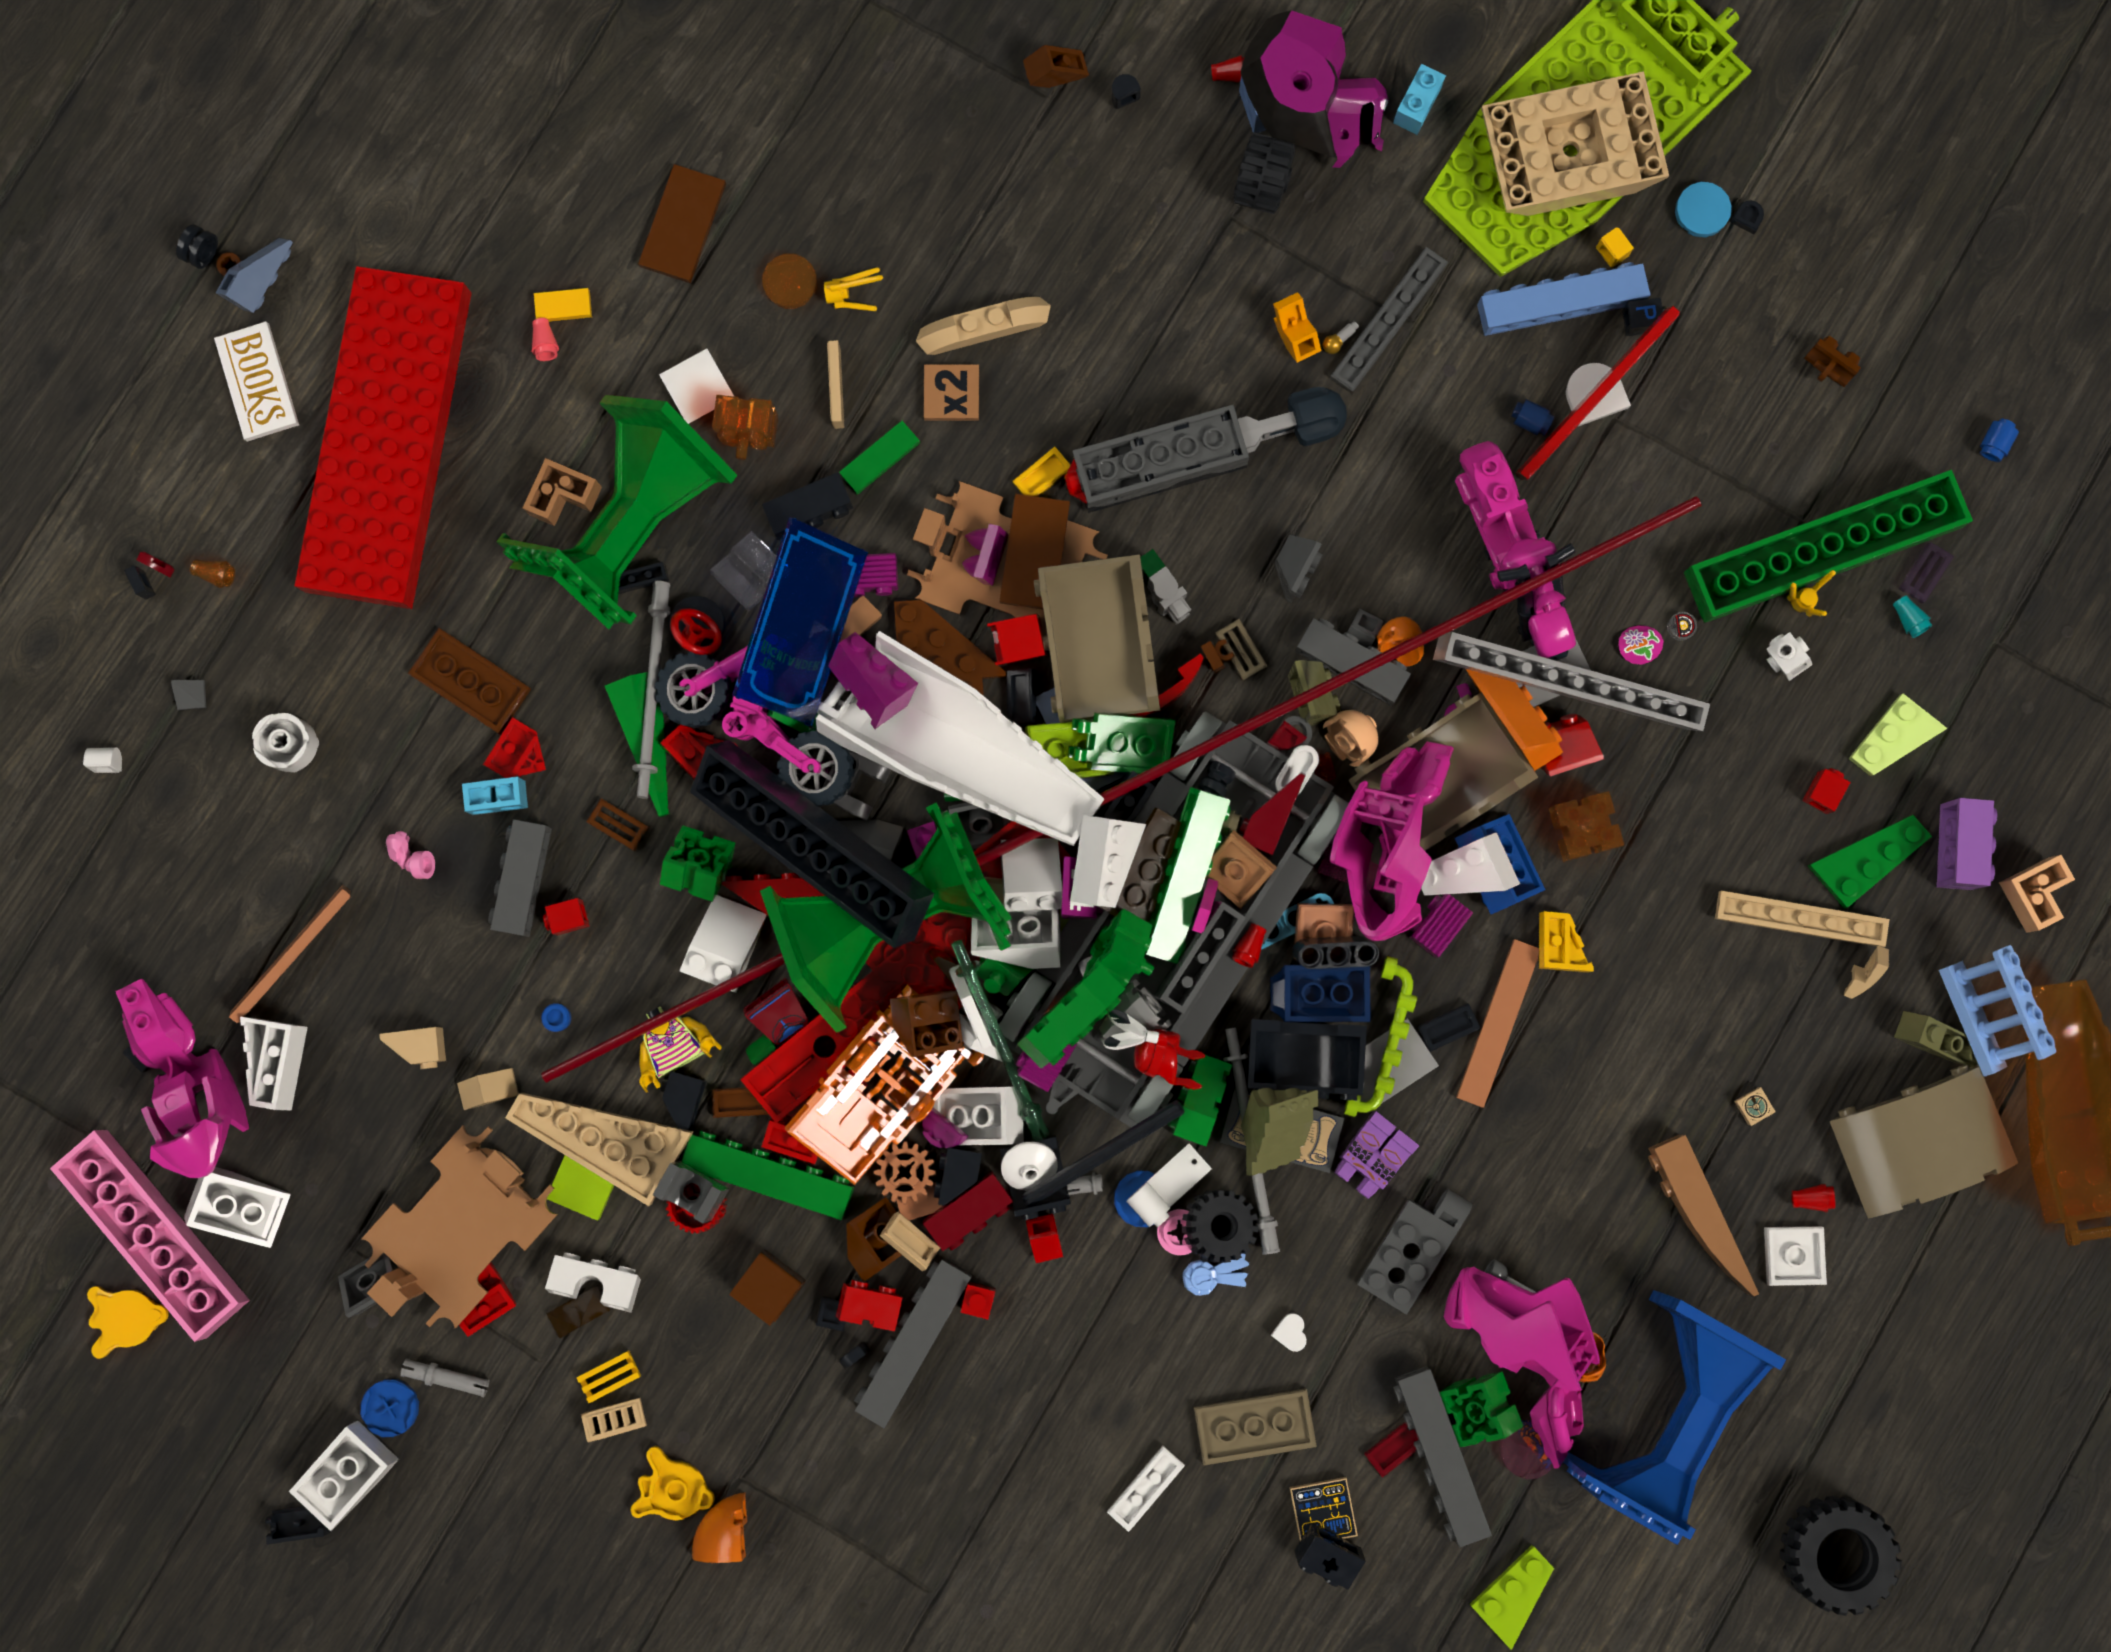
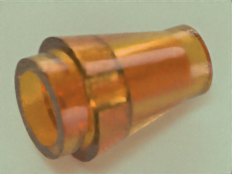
(215, 572)

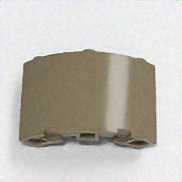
(1098, 638)
(1481, 770)
(1924, 1142)

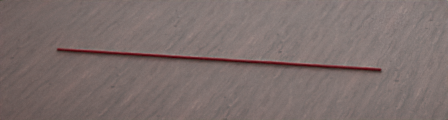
(1180, 759)

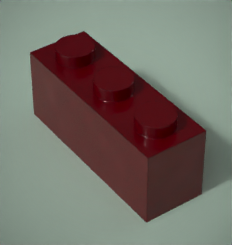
(968, 1212)

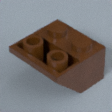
(928, 1022)

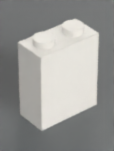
(1032, 876)

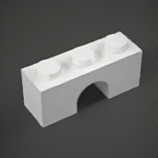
(570, 1274)

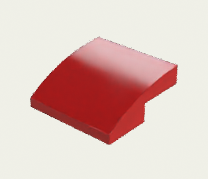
(781, 1141)
(493, 1305)

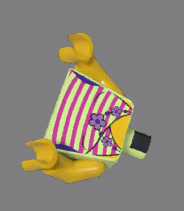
(672, 1047)

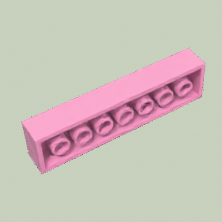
(150, 1234)

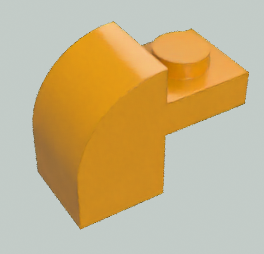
(1295, 328)

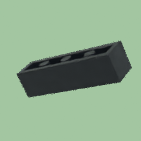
(642, 577)

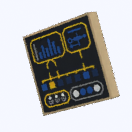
(1326, 1505)

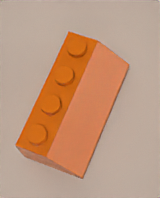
(1520, 718)

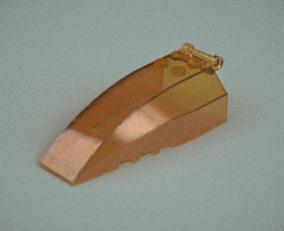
(2071, 1112)

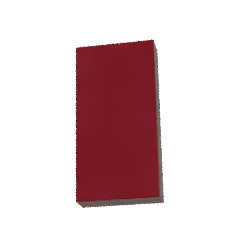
(1392, 1449)

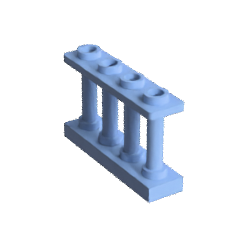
(1973, 1018)

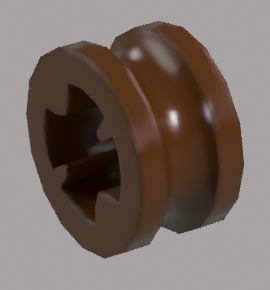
(224, 259)

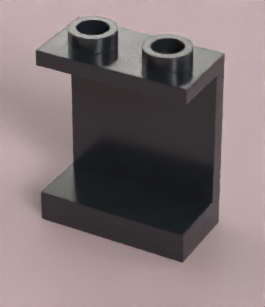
(1055, 1202)

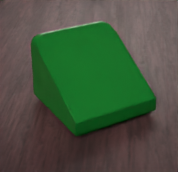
(760, 1049)

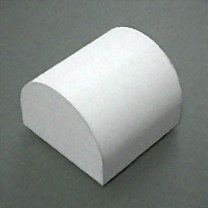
(103, 760)

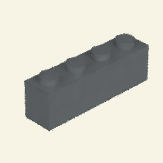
(1343, 652)
(520, 878)
(1199, 958)

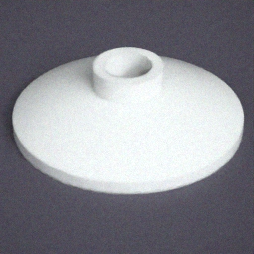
(1028, 1157)

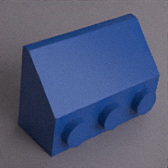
(1519, 858)

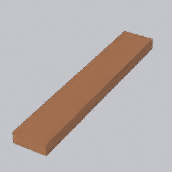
(290, 954)
(1498, 1023)

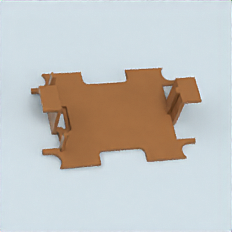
(949, 583)
(455, 1230)

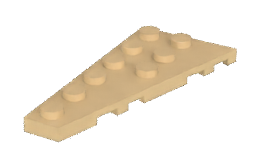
(613, 1146)

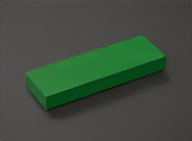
(879, 457)

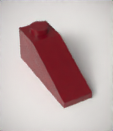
(1268, 822)

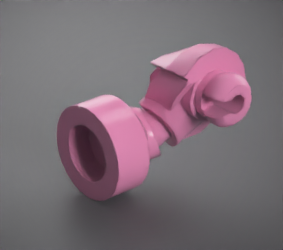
(420, 864)

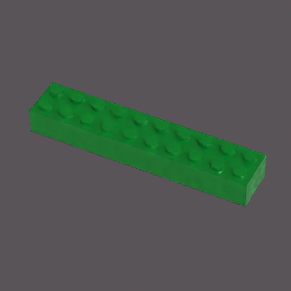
(1828, 544)

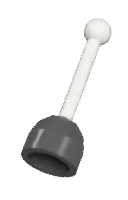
(1500, 1271)

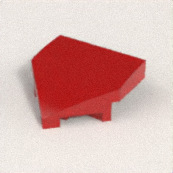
(516, 752)

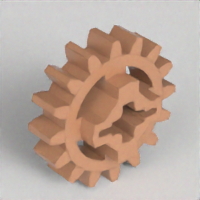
(895, 1183)

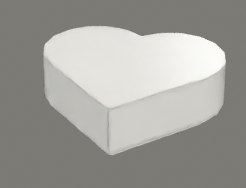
(1290, 1332)

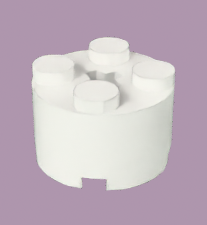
(269, 744)

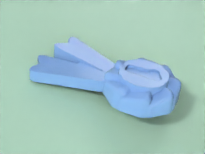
(1202, 1277)

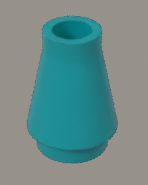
(1912, 617)

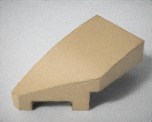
(1866, 977)

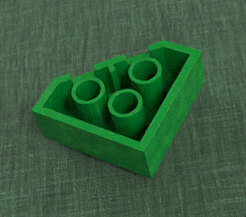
(1072, 1017)
(1201, 1103)

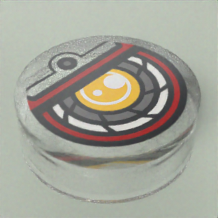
(1681, 626)

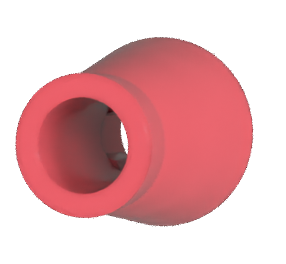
(543, 341)

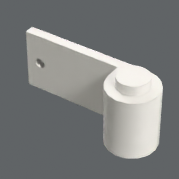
(1168, 1185)

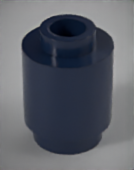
(1532, 417)

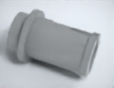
(1086, 1184)

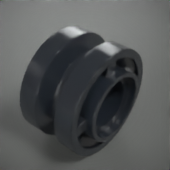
(196, 246)

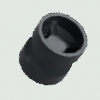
(1217, 779)

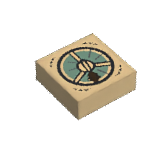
(1754, 1106)

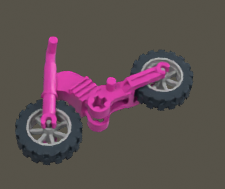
(717, 678)

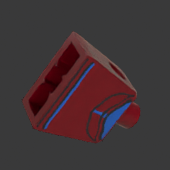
(777, 1012)

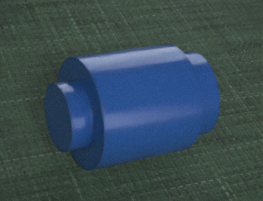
(1998, 440)

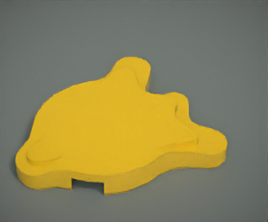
(123, 1318)
(672, 1490)

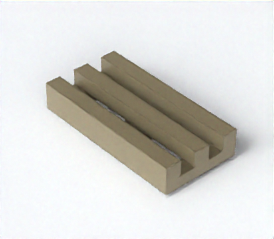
(1252, 670)

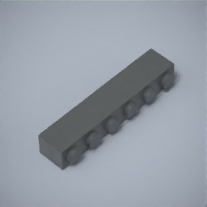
(913, 1343)
(1443, 1457)

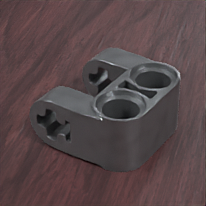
(869, 768)

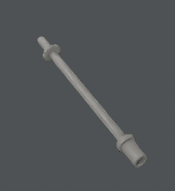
(659, 610)
(1265, 1222)

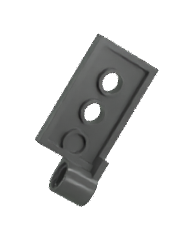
(1426, 1229)

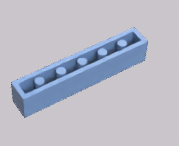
(1562, 299)

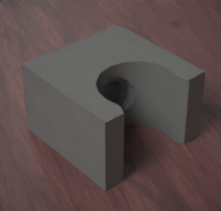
(674, 1189)

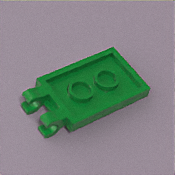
(1123, 742)

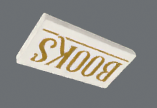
(256, 381)

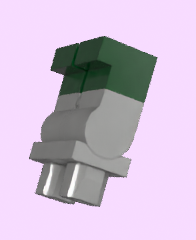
(1164, 588)

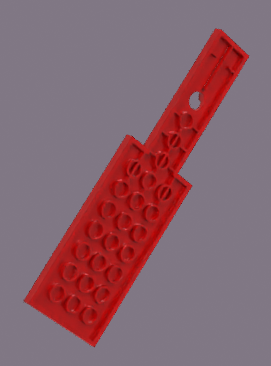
(890, 974)

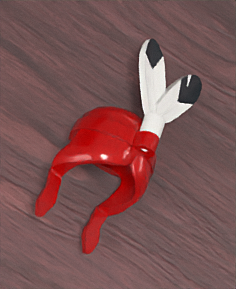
(1154, 1049)

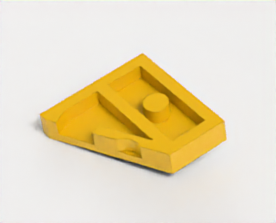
(1560, 944)

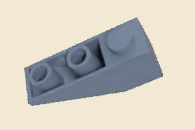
(250, 278)

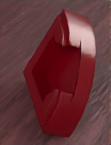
(155, 564)
(1286, 737)

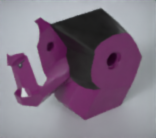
(1297, 87)

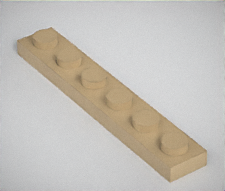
(1802, 919)

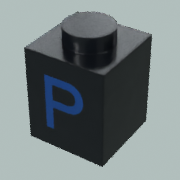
(1641, 314)

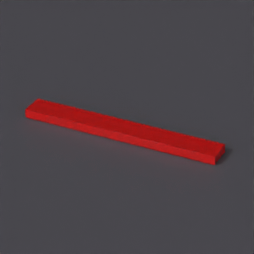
(1597, 393)

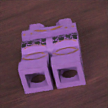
(1374, 1164)

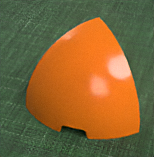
(722, 1532)

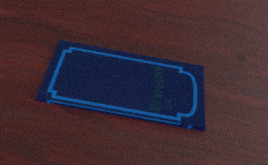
(800, 622)

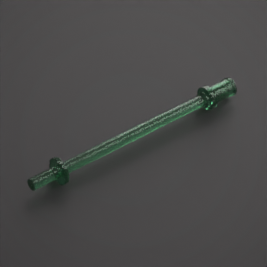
(1030, 1111)

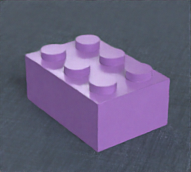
(1966, 844)

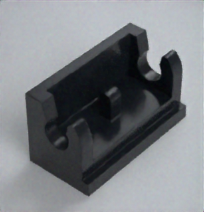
(294, 1525)

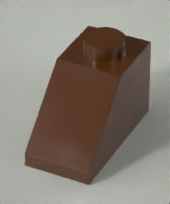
(1055, 66)

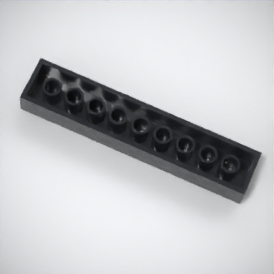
(812, 843)

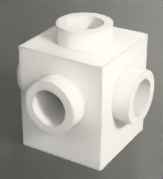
(1790, 664)

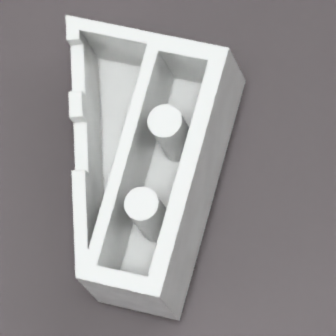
(1104, 859)
(1471, 869)
(273, 1061)

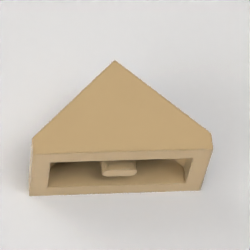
(488, 1088)

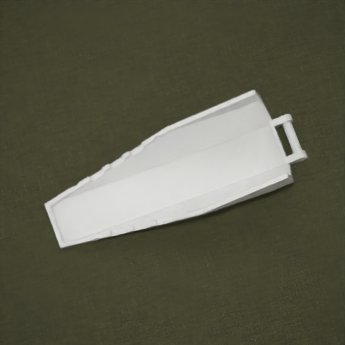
(963, 748)

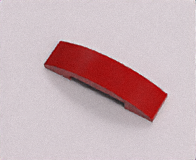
(1187, 675)

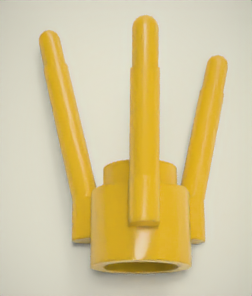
(838, 290)
(1807, 598)

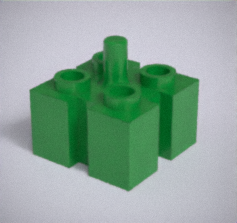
(697, 863)
(1122, 947)
(1481, 1409)

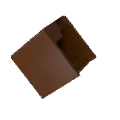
(767, 1287)

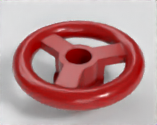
(693, 633)

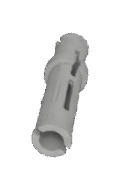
(435, 1375)

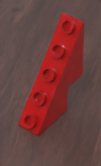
(787, 887)

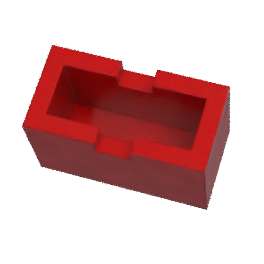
(877, 1306)

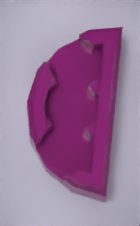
(941, 1131)

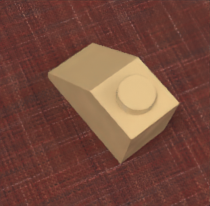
(418, 1046)

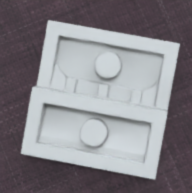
(695, 385)

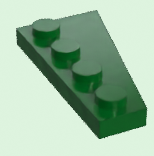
(1864, 863)

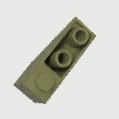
(1935, 1038)

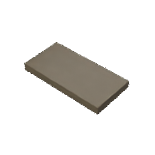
(1255, 1426)

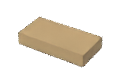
(909, 1241)

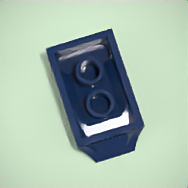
(1321, 994)

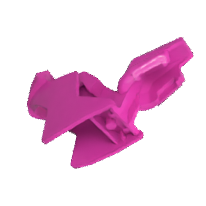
(1405, 787)
(164, 1039)
(1536, 1332)

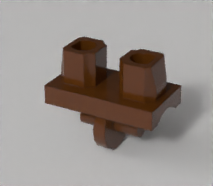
(1833, 363)

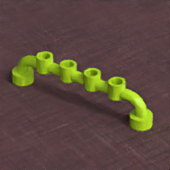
(1398, 1030)

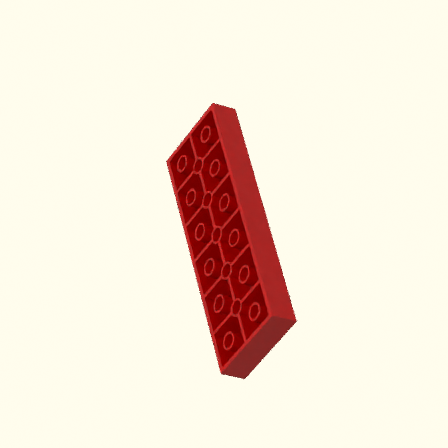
(383, 438)

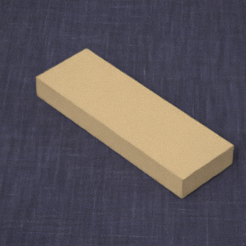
(835, 384)

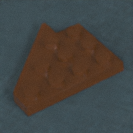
(940, 643)

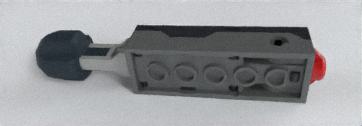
(1194, 449)

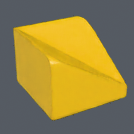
(1614, 247)

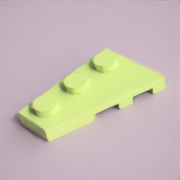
(1895, 735)

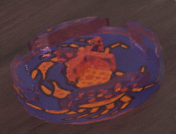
(1525, 1453)

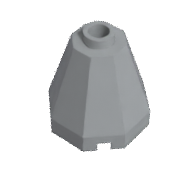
(1140, 1006)

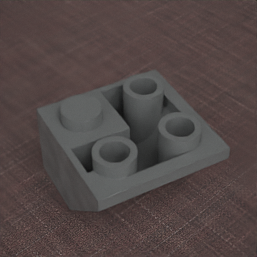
(1294, 562)

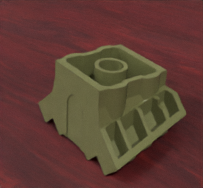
(1276, 1127)

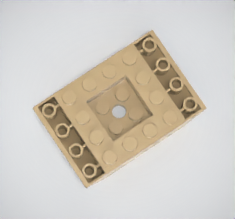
(1606, 123)

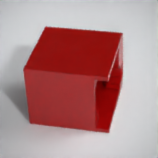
(1018, 639)

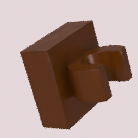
(1214, 655)

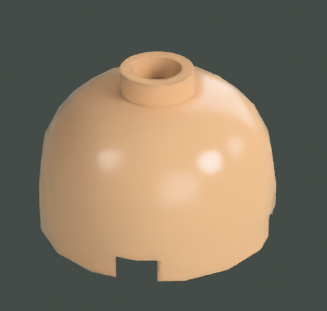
(1352, 736)

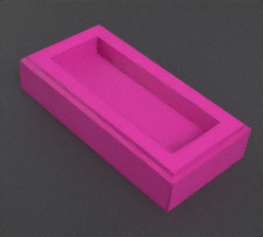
(1205, 906)

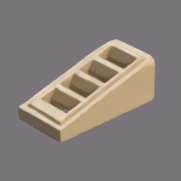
(589, 1427)

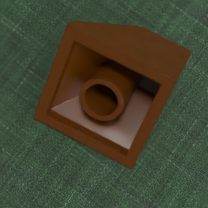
(864, 1245)

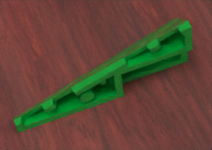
(628, 701)

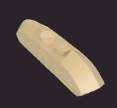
(983, 324)

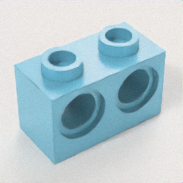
(1419, 99)
(494, 795)

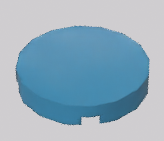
(1703, 209)

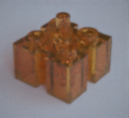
(745, 422)
(1586, 826)

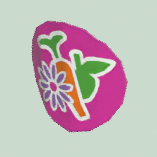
(1640, 644)

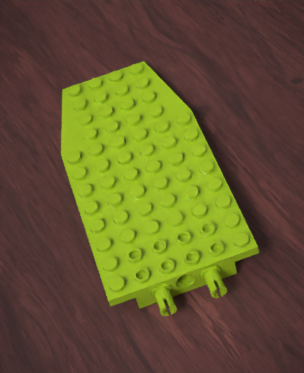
(1687, 75)

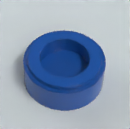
(556, 1017)

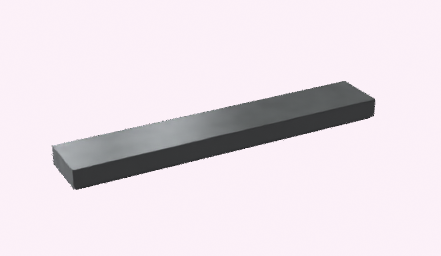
(1388, 320)

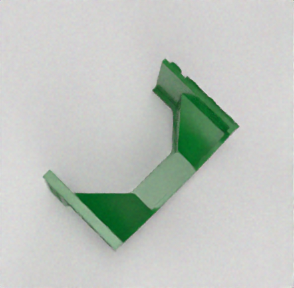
(656, 471)
(829, 946)

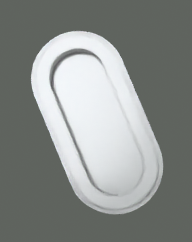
(1302, 759)

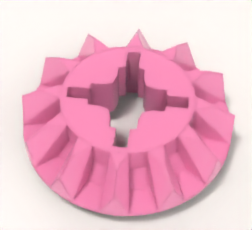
(1169, 1241)

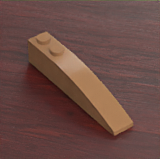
(1698, 1207)

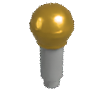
(1334, 342)

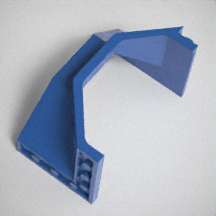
(1718, 1375)

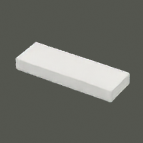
(1145, 1488)

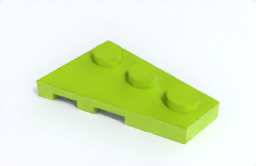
(1512, 1596)

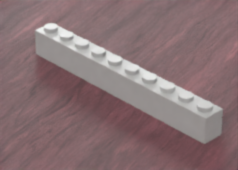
(1571, 681)

